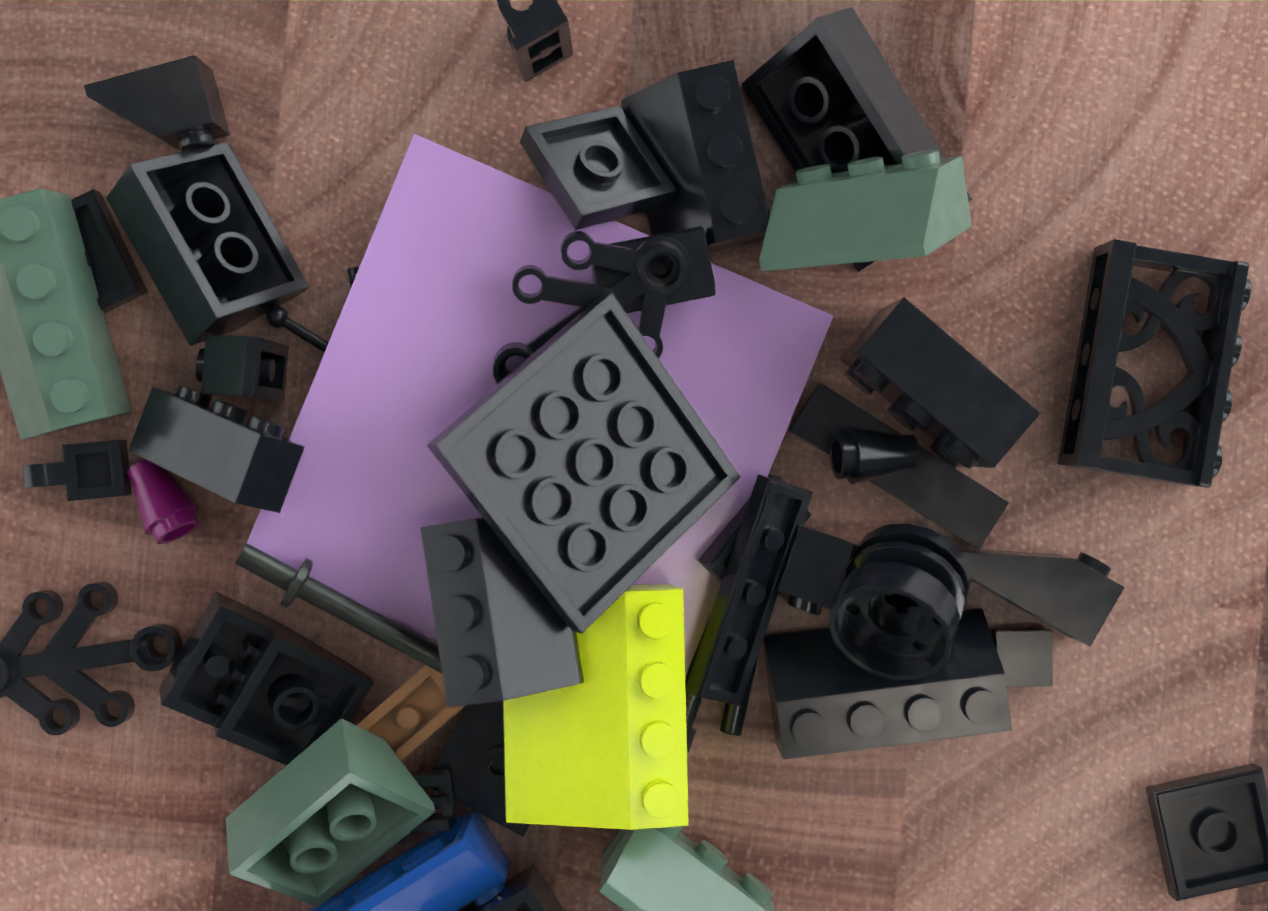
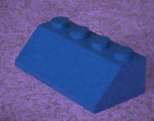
(433, 874)

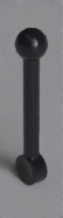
(278, 318)

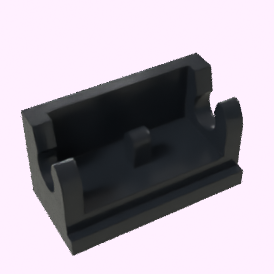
(537, 36)

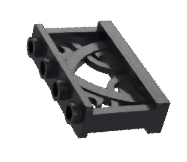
(1207, 360)

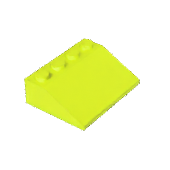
(617, 741)

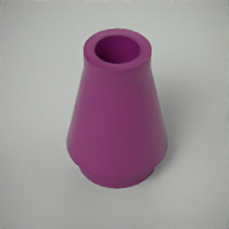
(162, 503)

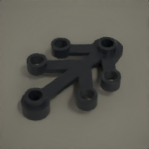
(576, 293)
(64, 661)

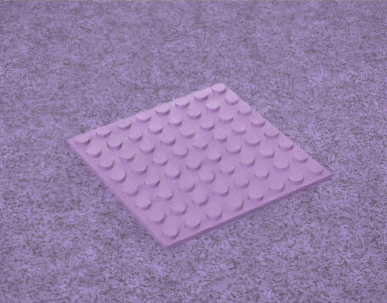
(422, 351)

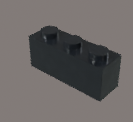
(217, 447)

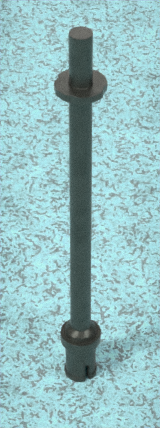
(299, 584)

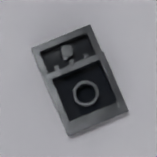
(260, 682)

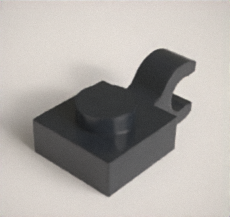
(87, 471)

